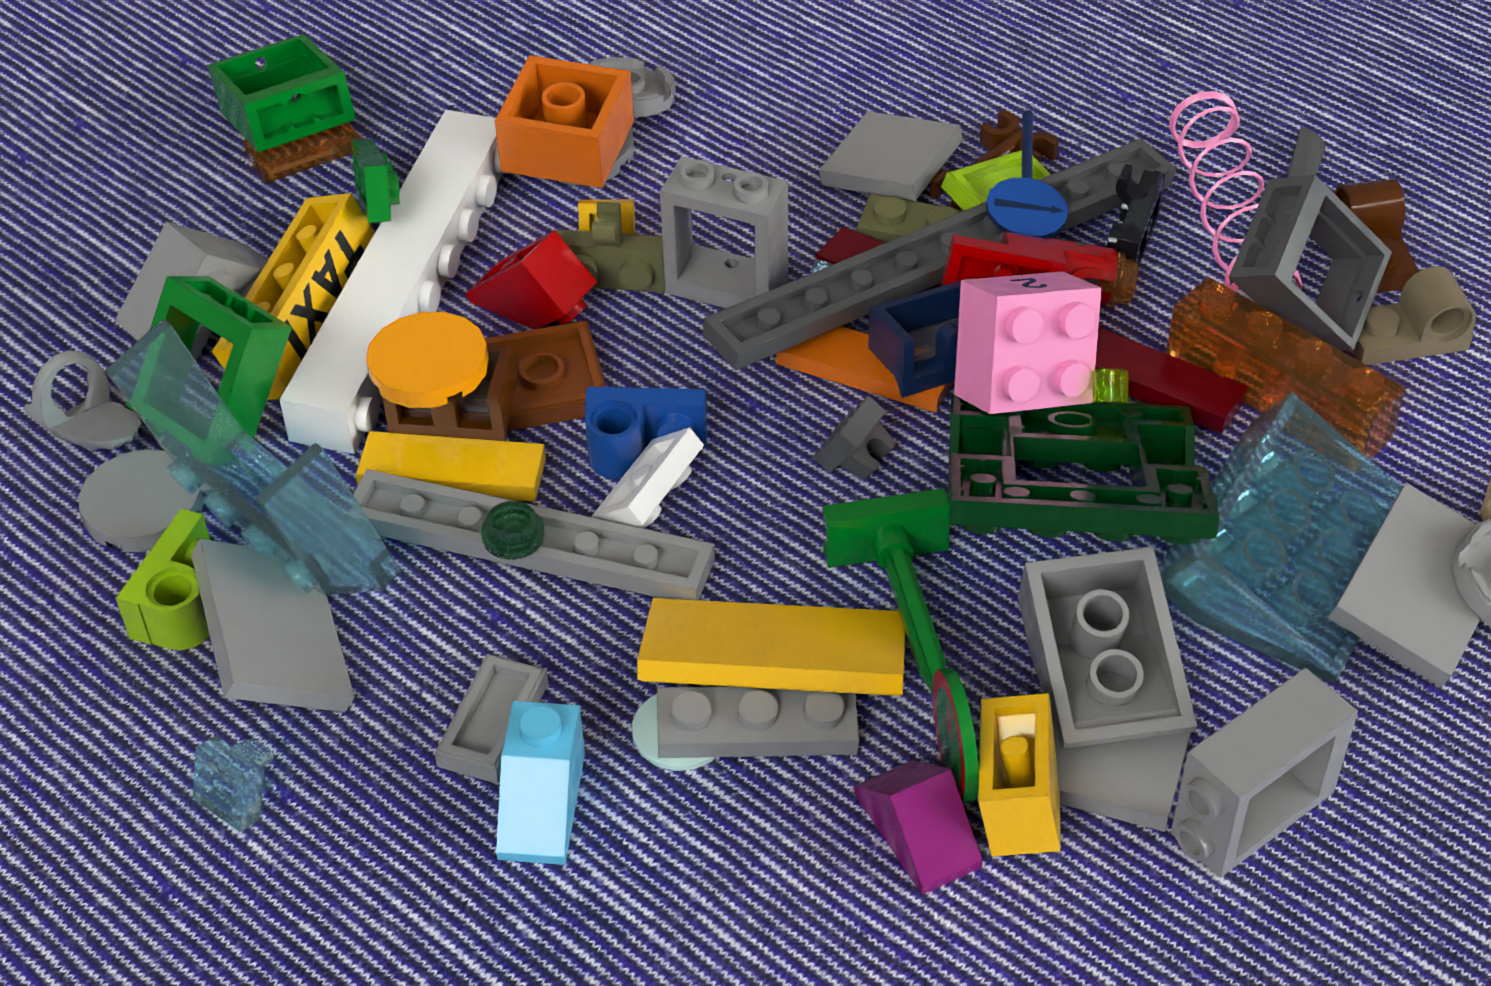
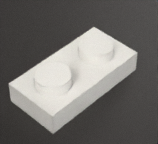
(653, 474)

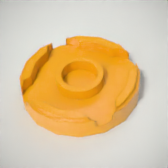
(427, 359)

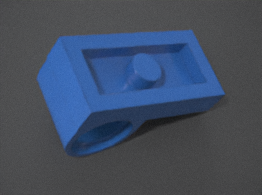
(627, 419)

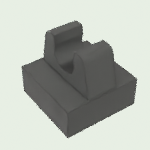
(851, 439)

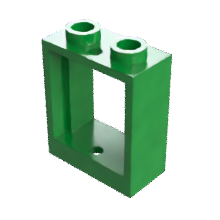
(260, 97)
(255, 336)

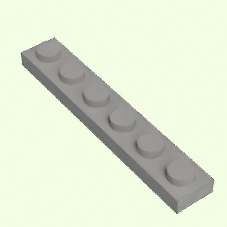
(572, 544)

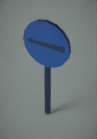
(1026, 203)

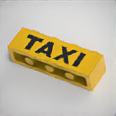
(307, 275)

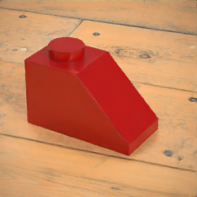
(535, 284)

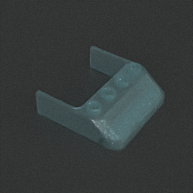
(289, 511)

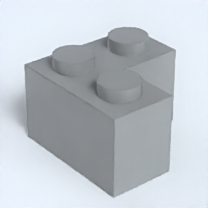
(187, 253)

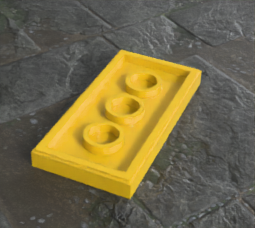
(773, 647)

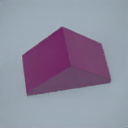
(922, 822)

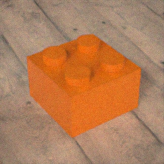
(565, 121)

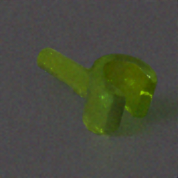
(1110, 385)

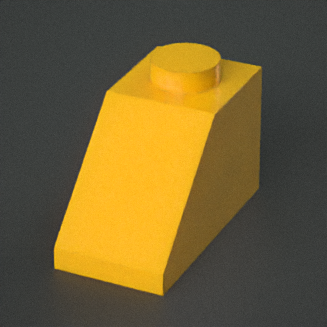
(1019, 775)

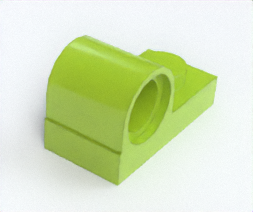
(163, 595)

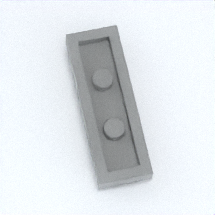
(754, 722)

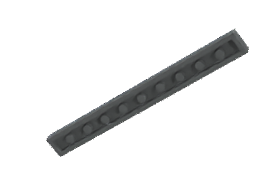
(904, 265)

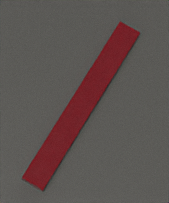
(1151, 373)

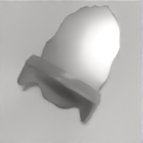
(93, 423)

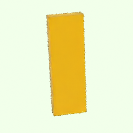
(468, 464)

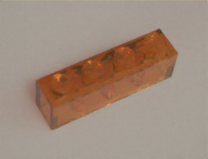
(1274, 357)

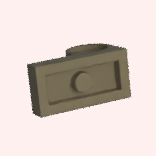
(1427, 321)

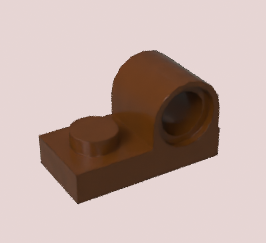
(1382, 210)

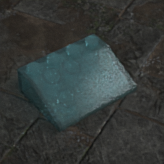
(1289, 536)

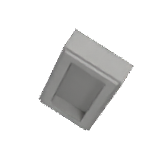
(480, 724)

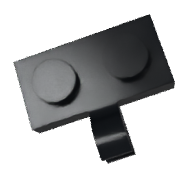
(1138, 212)

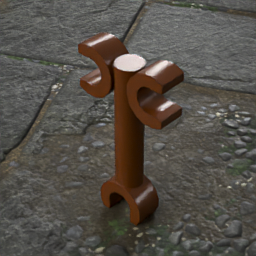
(1002, 141)

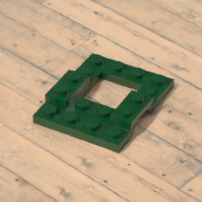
(1155, 441)

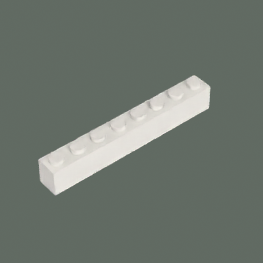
(396, 277)

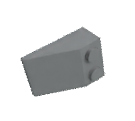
(1105, 647)

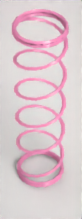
(1209, 144)

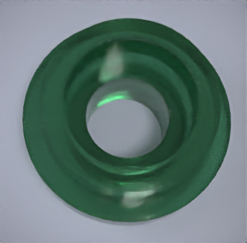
(512, 530)

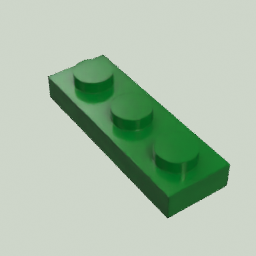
(374, 180)

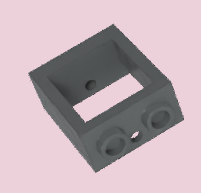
(1273, 246)

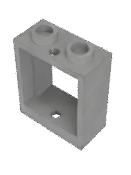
(712, 274)
(1262, 772)

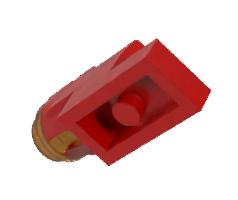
(1034, 255)

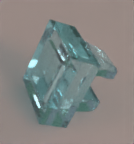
(232, 780)

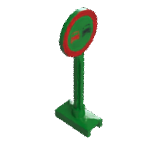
(892, 533)

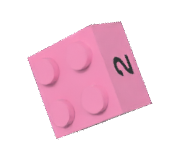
(1026, 341)

